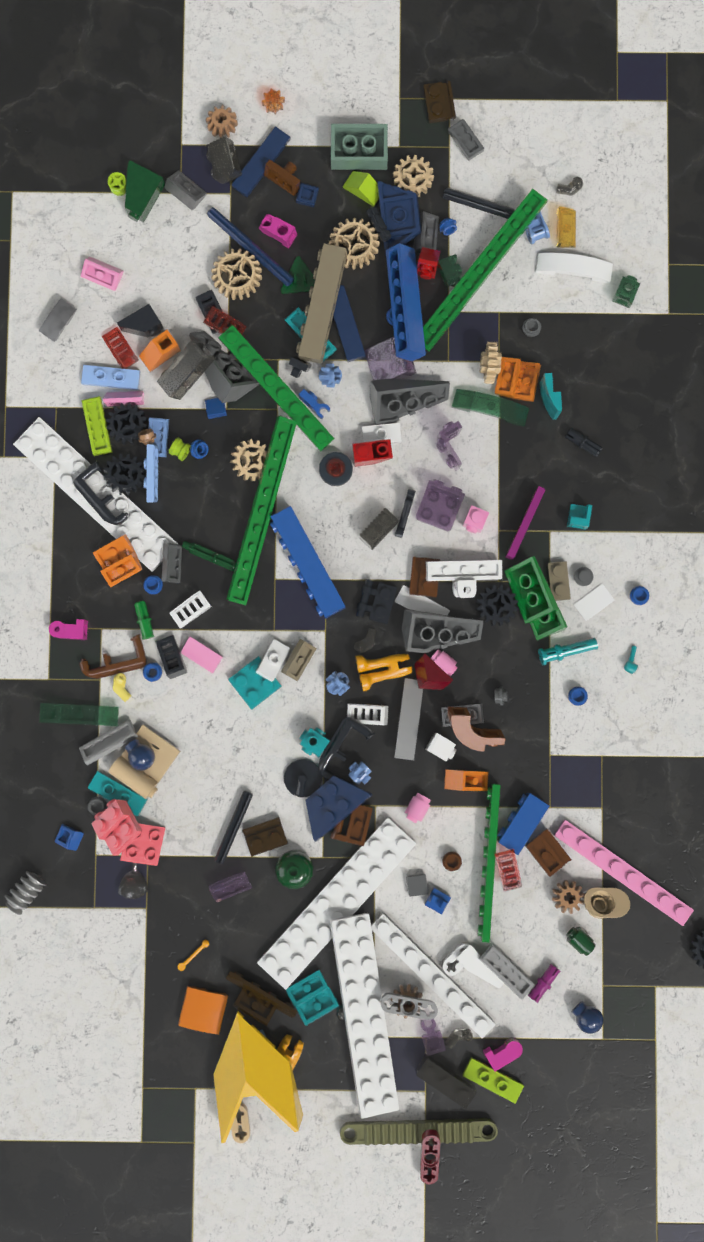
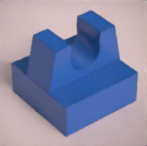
(437, 901)

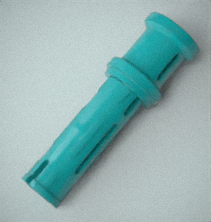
(559, 652)

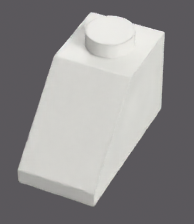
(441, 747)

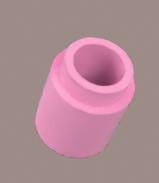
(445, 662)
(417, 808)

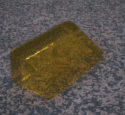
(566, 227)

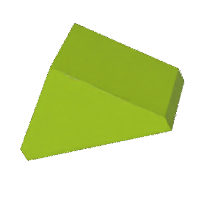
(363, 186)

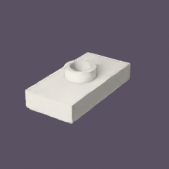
(382, 432)
(273, 660)

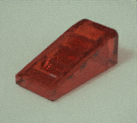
(228, 319)
(126, 358)
(512, 880)

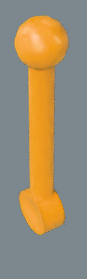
(205, 943)

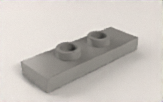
(108, 742)
(506, 971)

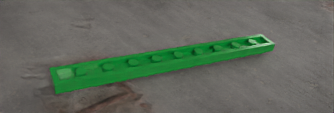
(482, 267)
(261, 510)

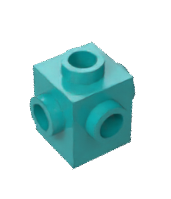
(321, 743)

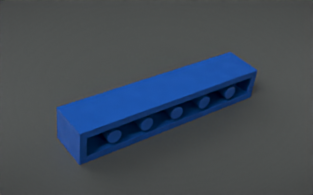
(405, 302)
(310, 567)

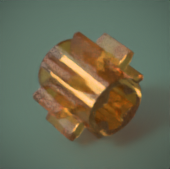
(273, 101)

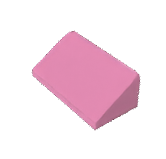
(101, 273)
(116, 398)
(201, 654)

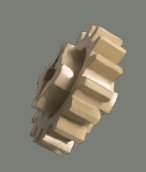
(422, 176)
(490, 362)
(244, 455)

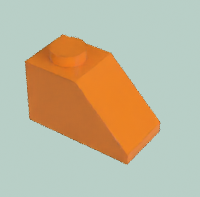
(466, 780)

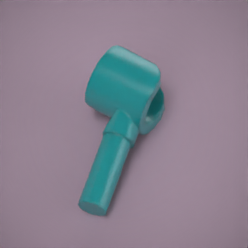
(630, 666)

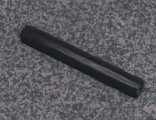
(478, 203)
(233, 827)

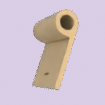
(145, 781)

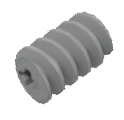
(24, 893)

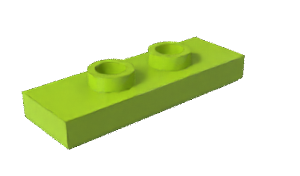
(96, 426)
(493, 1081)

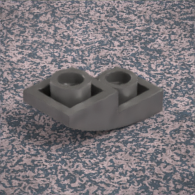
(57, 319)
(475, 711)

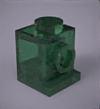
(450, 271)
(623, 296)

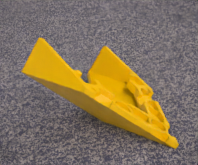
(254, 1068)

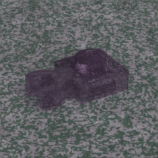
(433, 1039)

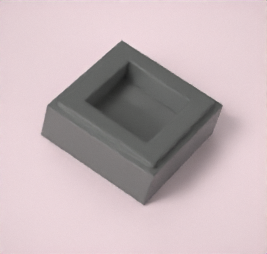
(417, 885)

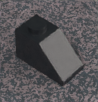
(142, 323)

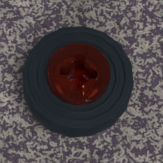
(335, 475)

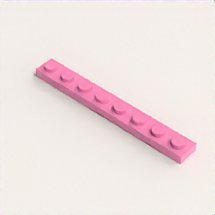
(623, 872)

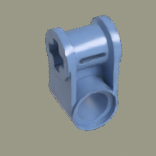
(537, 229)

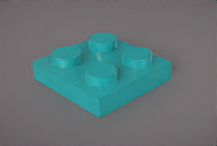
(252, 686)

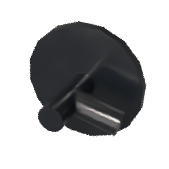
(302, 778)

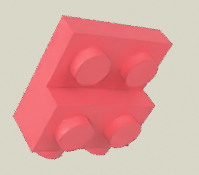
(116, 826)

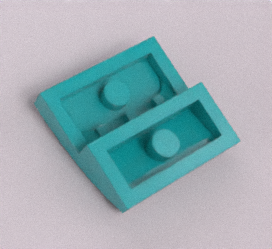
(551, 400)
(312, 997)

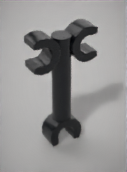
(405, 513)

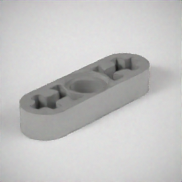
(424, 1004)

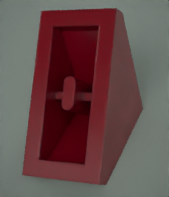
(430, 675)

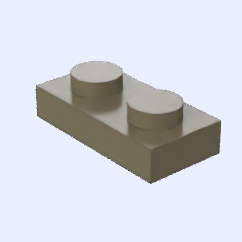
(559, 580)
(298, 660)

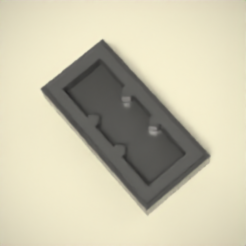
(466, 139)
(171, 563)

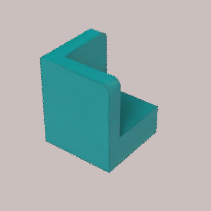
(579, 516)

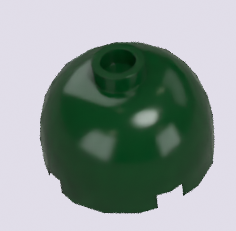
(294, 869)

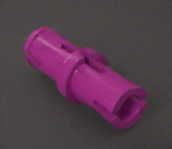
(544, 983)

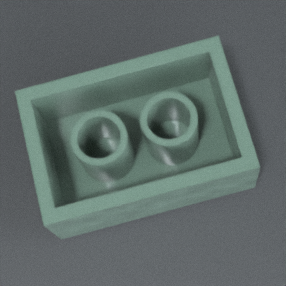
(359, 146)

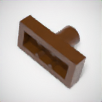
(283, 176)

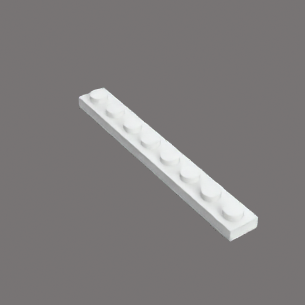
(432, 975)

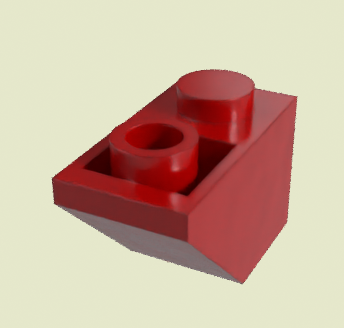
(428, 263)
(372, 452)

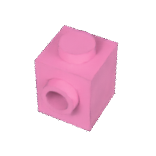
(475, 519)

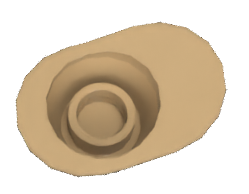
(606, 902)

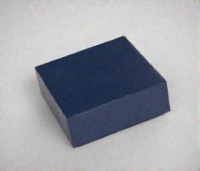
(307, 195)

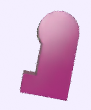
(278, 230)
(69, 631)
(504, 1054)

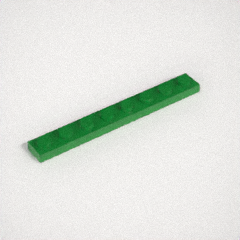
(276, 388)
(488, 870)

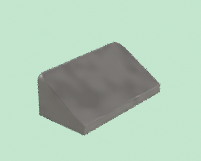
(185, 190)
(429, 232)

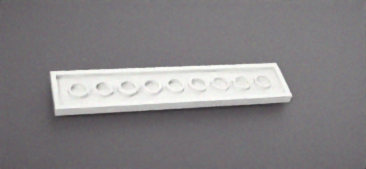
(64, 464)
(337, 900)
(364, 1015)

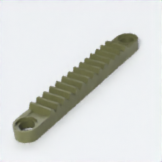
(411, 1131)

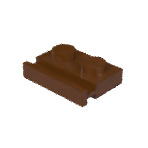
(418, 582)
(548, 852)

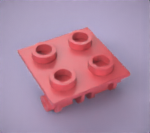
(145, 847)

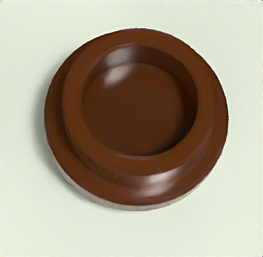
(452, 861)

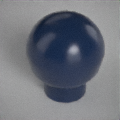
(140, 755)
(588, 1018)

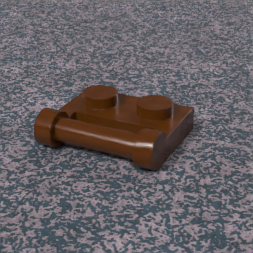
(357, 826)

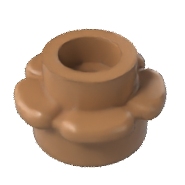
(147, 436)

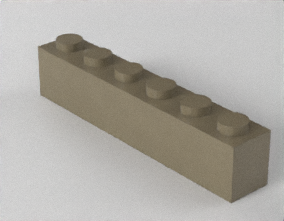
(322, 303)

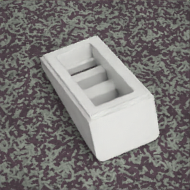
(206, 605)
(383, 718)

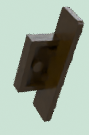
(257, 1002)

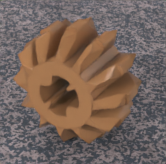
(215, 118)
(575, 891)
(408, 992)

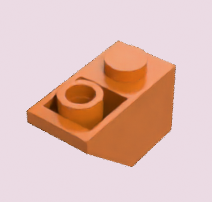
(159, 350)

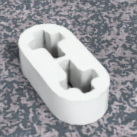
(452, 957)

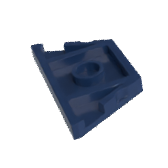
(399, 213)
(333, 804)

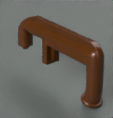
(120, 667)

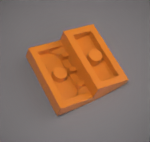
(517, 379)
(118, 560)
(203, 1010)

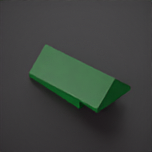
(535, 599)

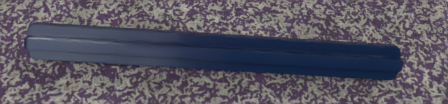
(250, 246)

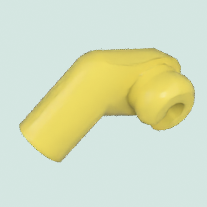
(119, 686)

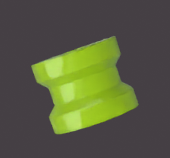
(117, 179)
(179, 449)

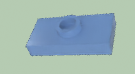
(161, 428)

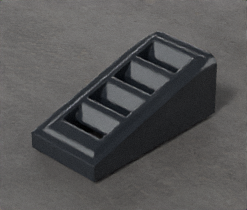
(205, 297)
(180, 662)

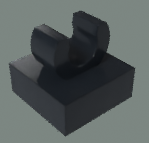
(299, 366)

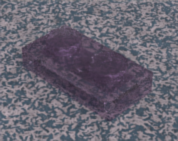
(230, 886)

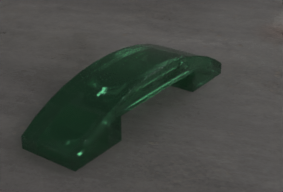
(490, 405)
(79, 714)

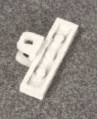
(463, 574)

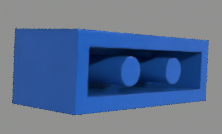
(522, 822)

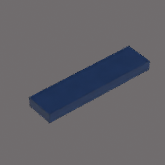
(255, 167)
(347, 328)

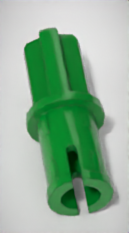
(144, 620)

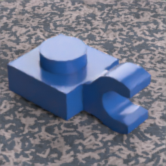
(309, 399)

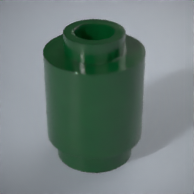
(580, 940)

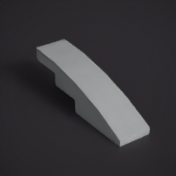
(408, 720)

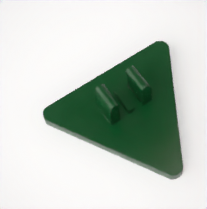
(302, 278)

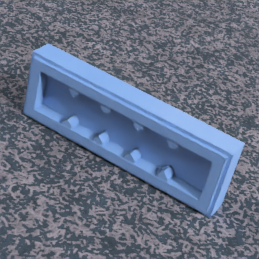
(110, 377)
(151, 466)

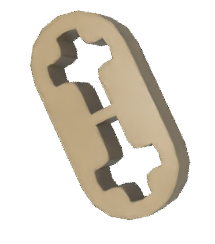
(245, 1125)

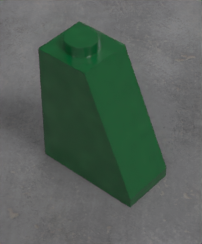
(141, 191)

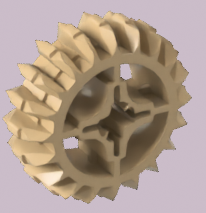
(358, 228)
(249, 282)

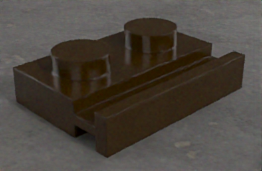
(439, 102)
(265, 836)

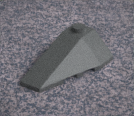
(225, 375)
(401, 397)
(434, 631)

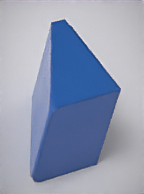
(215, 408)
(69, 837)

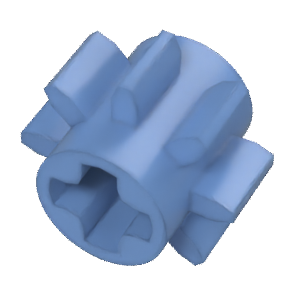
(330, 375)
(337, 683)
(359, 773)

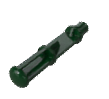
(210, 555)

